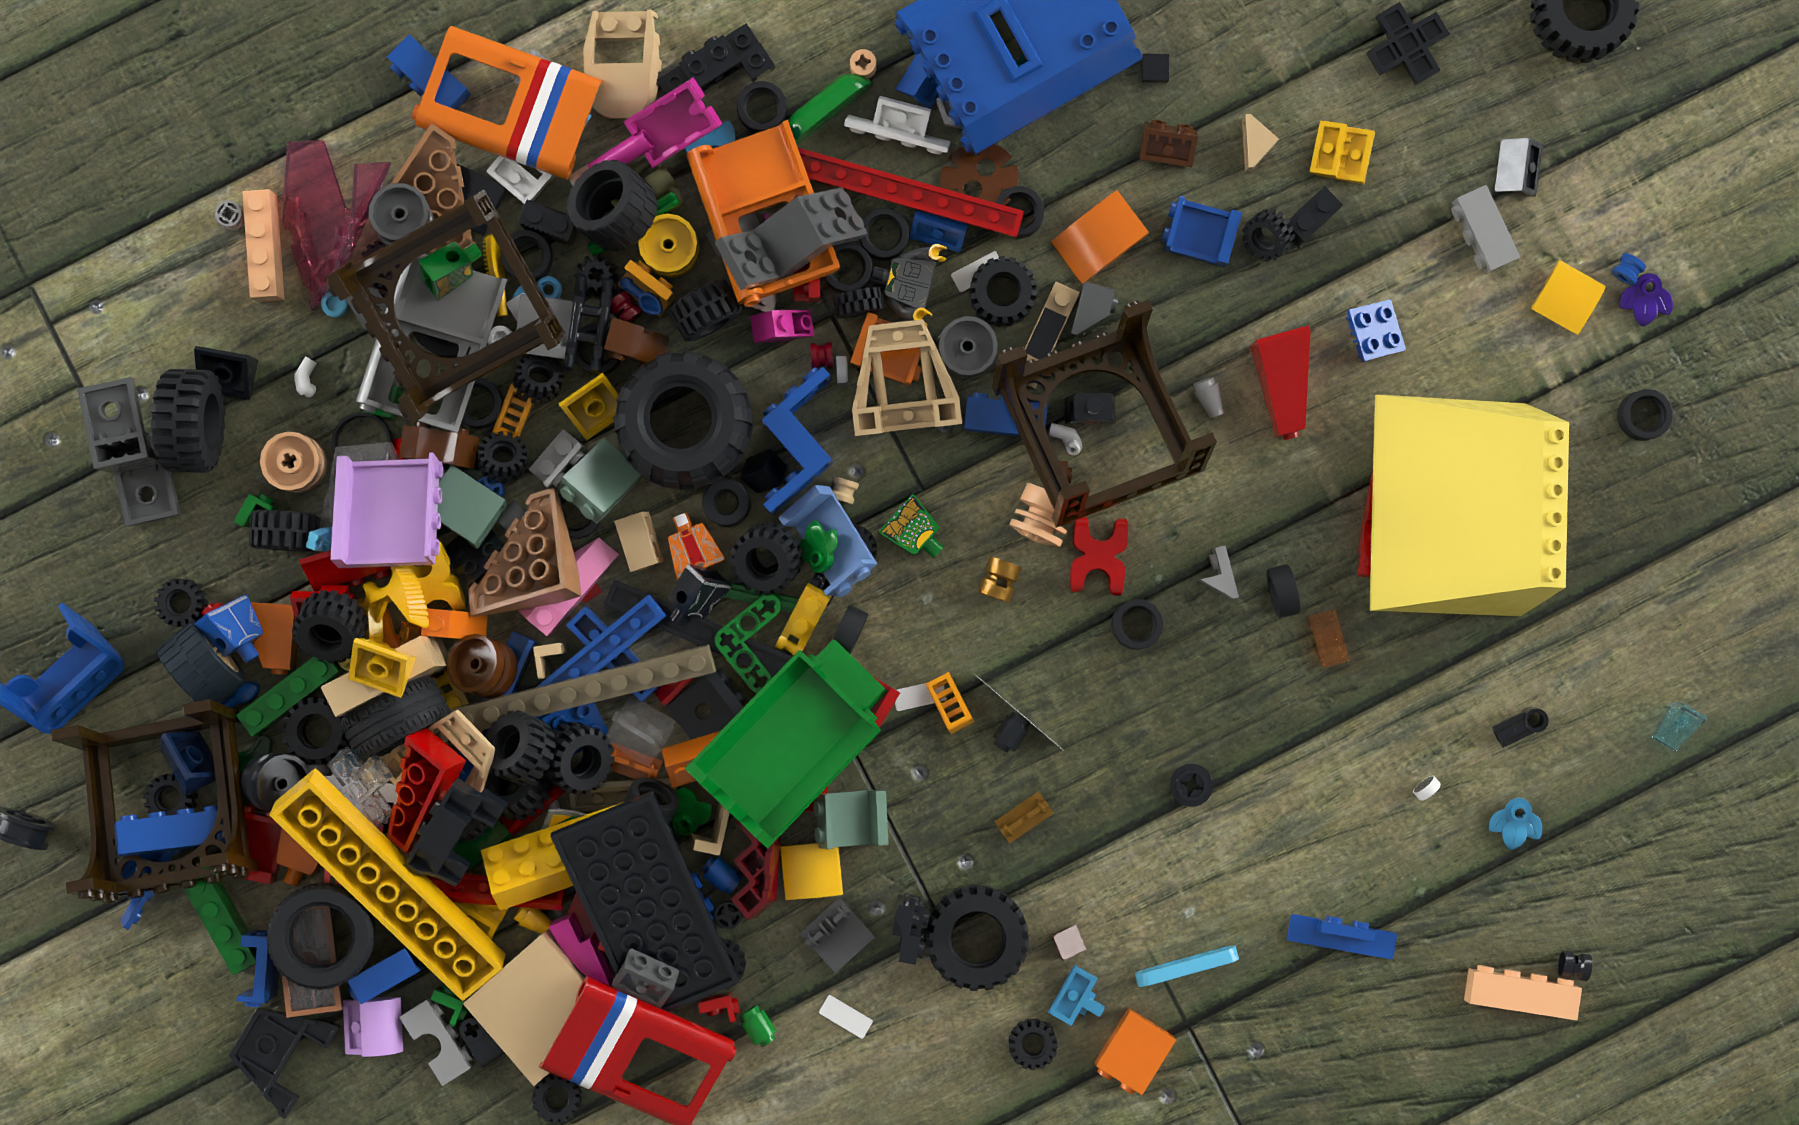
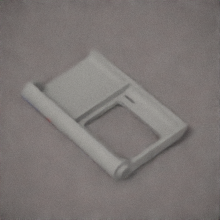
(459, 317)

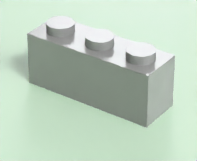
(1484, 230)

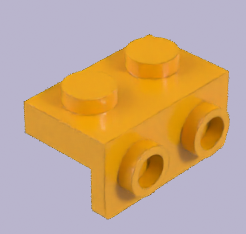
(641, 275)

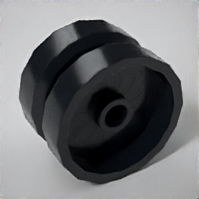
(269, 778)

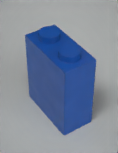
(384, 975)

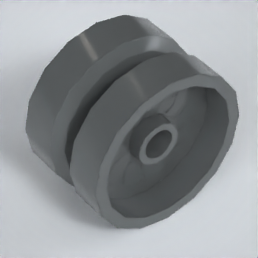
(398, 211)
(982, 346)

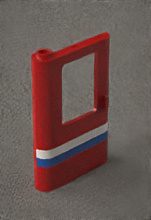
(606, 1033)

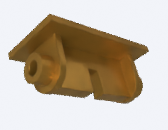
(1024, 817)

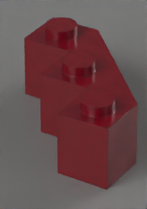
(761, 869)

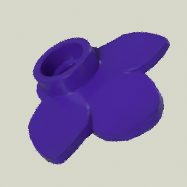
(1646, 303)

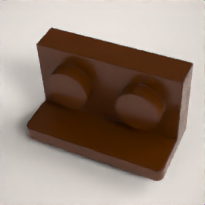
(1168, 143)

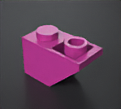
(782, 325)

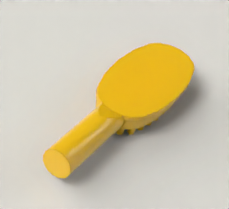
(495, 268)

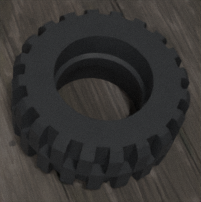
(1578, 43)
(188, 420)
(982, 974)

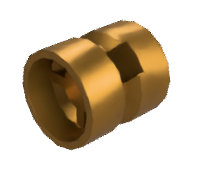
(1002, 570)

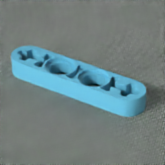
(1186, 966)

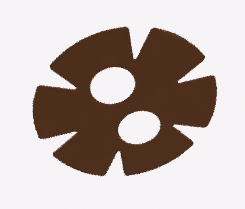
(1002, 178)

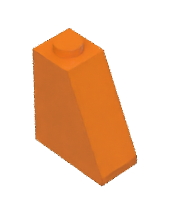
(454, 624)
(276, 644)

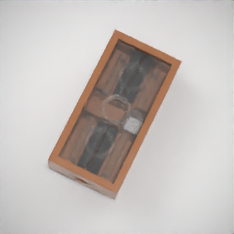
(316, 943)

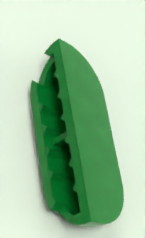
(827, 104)

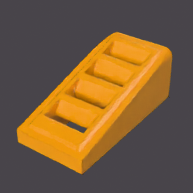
(506, 408)
(960, 723)

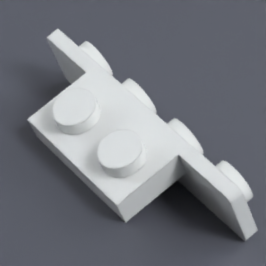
(900, 122)

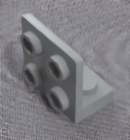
(562, 310)
(558, 459)

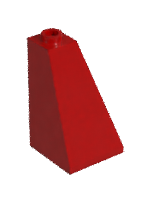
(1283, 376)

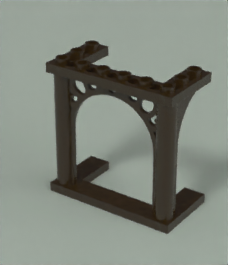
(1132, 341)
(423, 392)
(104, 876)

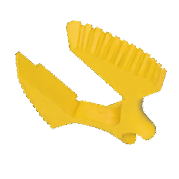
(404, 592)

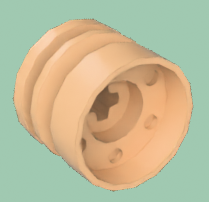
(1038, 519)

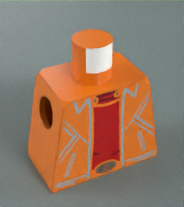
(693, 545)

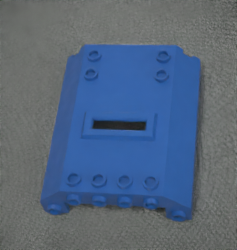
(1067, 49)

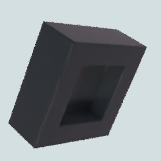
(1155, 68)

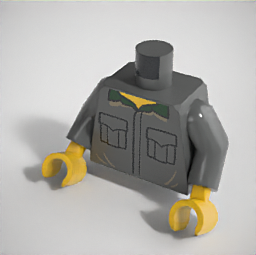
(909, 281)

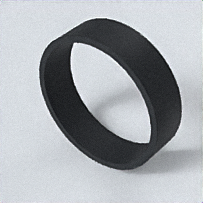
(343, 422)

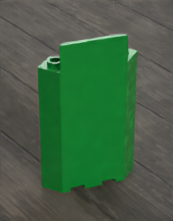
(790, 740)

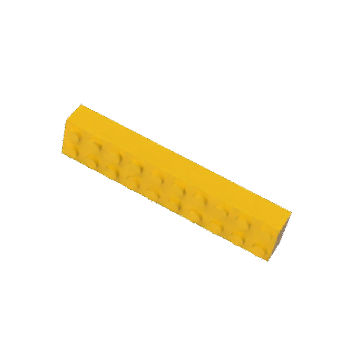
(376, 876)

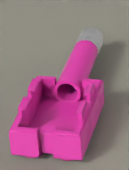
(663, 128)

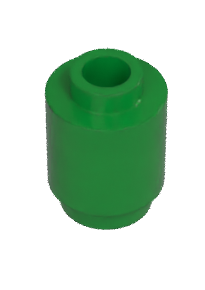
(758, 1026)

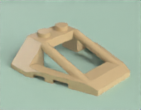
(905, 415)
(467, 741)

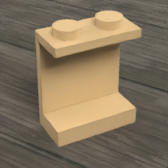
(714, 844)

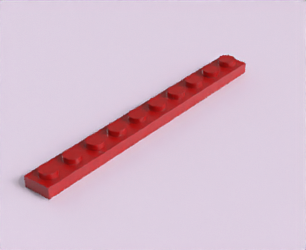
(912, 193)

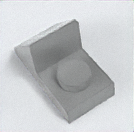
(1224, 581)

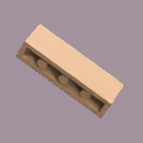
(263, 245)
(1523, 993)

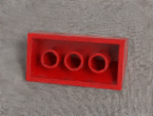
(322, 571)

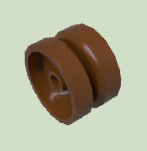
(482, 666)

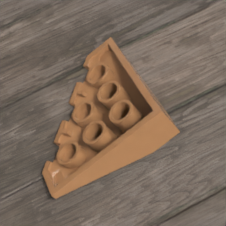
(436, 175)
(533, 565)

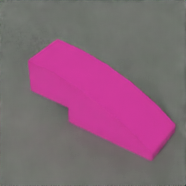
(581, 949)

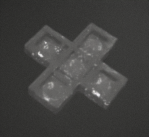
(362, 784)

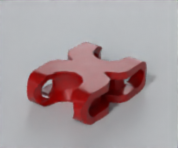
(1099, 555)

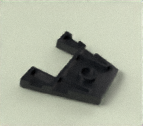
(267, 1047)

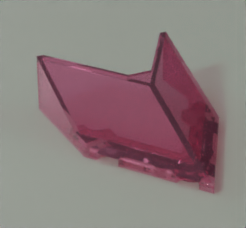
(317, 215)

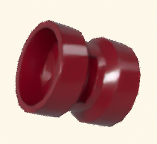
(624, 308)

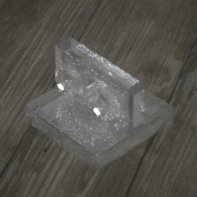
(640, 731)

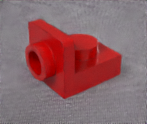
(714, 1005)

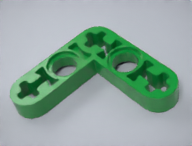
(741, 636)

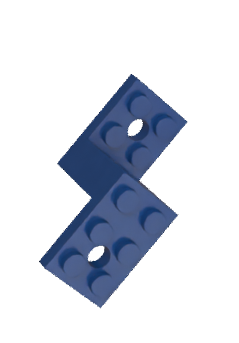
(796, 439)

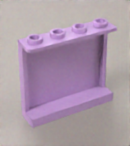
(386, 512)

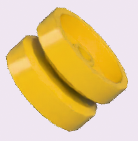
(680, 257)

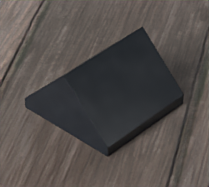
(234, 370)

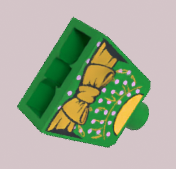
(448, 268)
(913, 529)

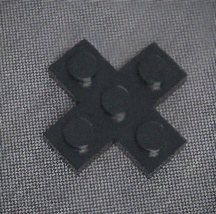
(1407, 43)

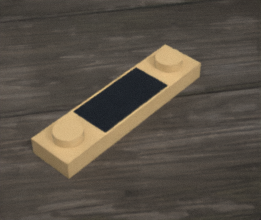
(1050, 323)

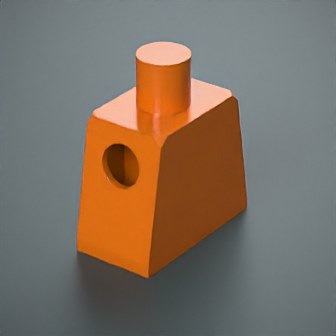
(296, 858)

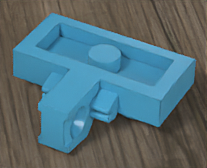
(1076, 997)

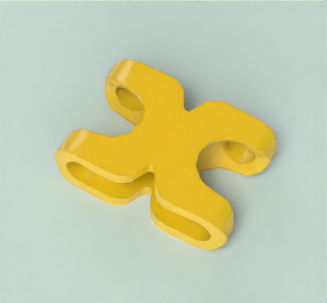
(438, 582)

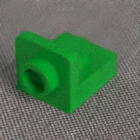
(252, 504)

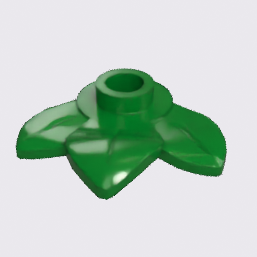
(819, 547)
(689, 812)

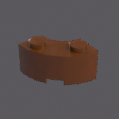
(634, 342)
(449, 447)

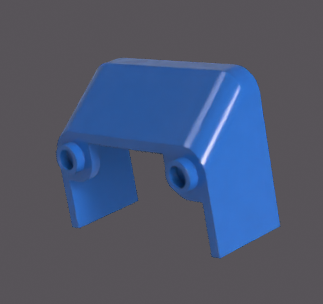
(69, 682)

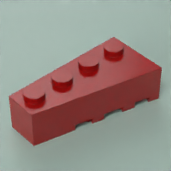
(426, 776)

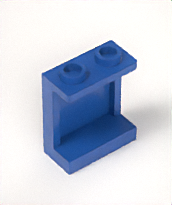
(1201, 232)
(265, 972)

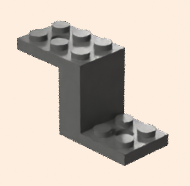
(791, 238)
(126, 450)

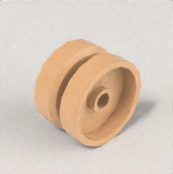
(278, 457)

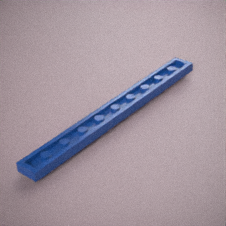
(600, 650)

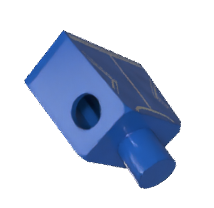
(232, 628)

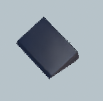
(188, 759)

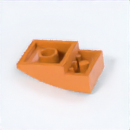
(1099, 237)

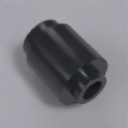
(1011, 732)

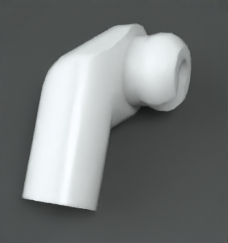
(302, 378)
(1069, 437)

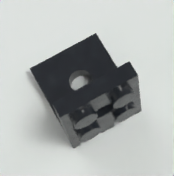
(717, 694)

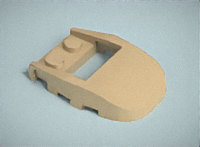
(625, 86)

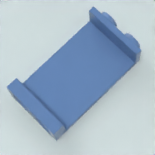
(851, 555)

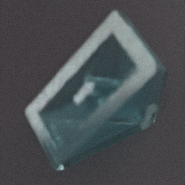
(1678, 725)

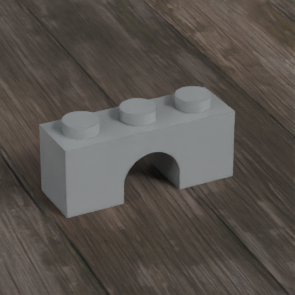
(453, 1057)

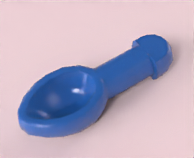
(647, 301)
(243, 694)

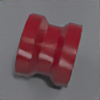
(821, 355)

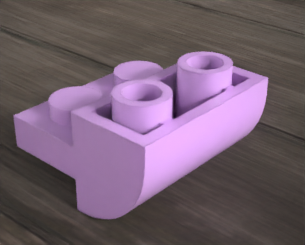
(373, 1026)

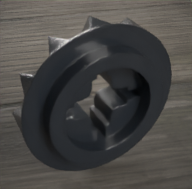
(1197, 796)

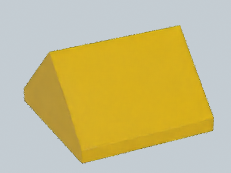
(592, 406)
(380, 666)

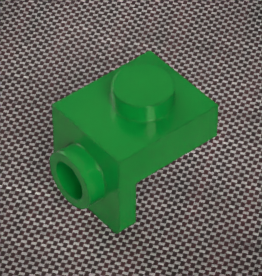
(448, 998)

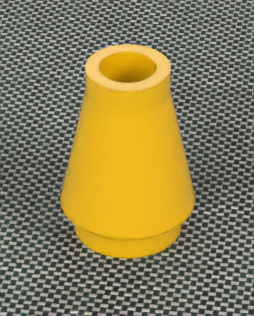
(532, 919)

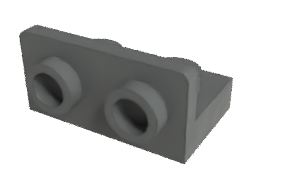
(646, 978)

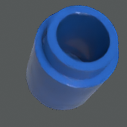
(721, 874)

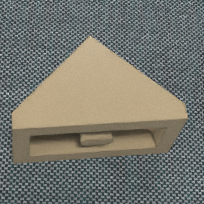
(1256, 141)

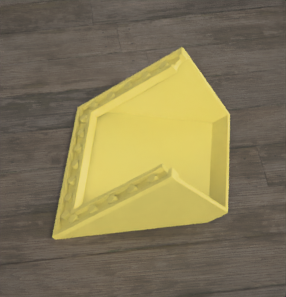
(1467, 506)

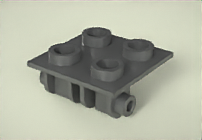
(837, 935)

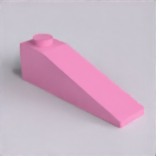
(592, 564)

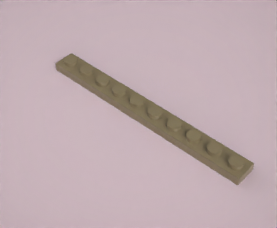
(593, 687)

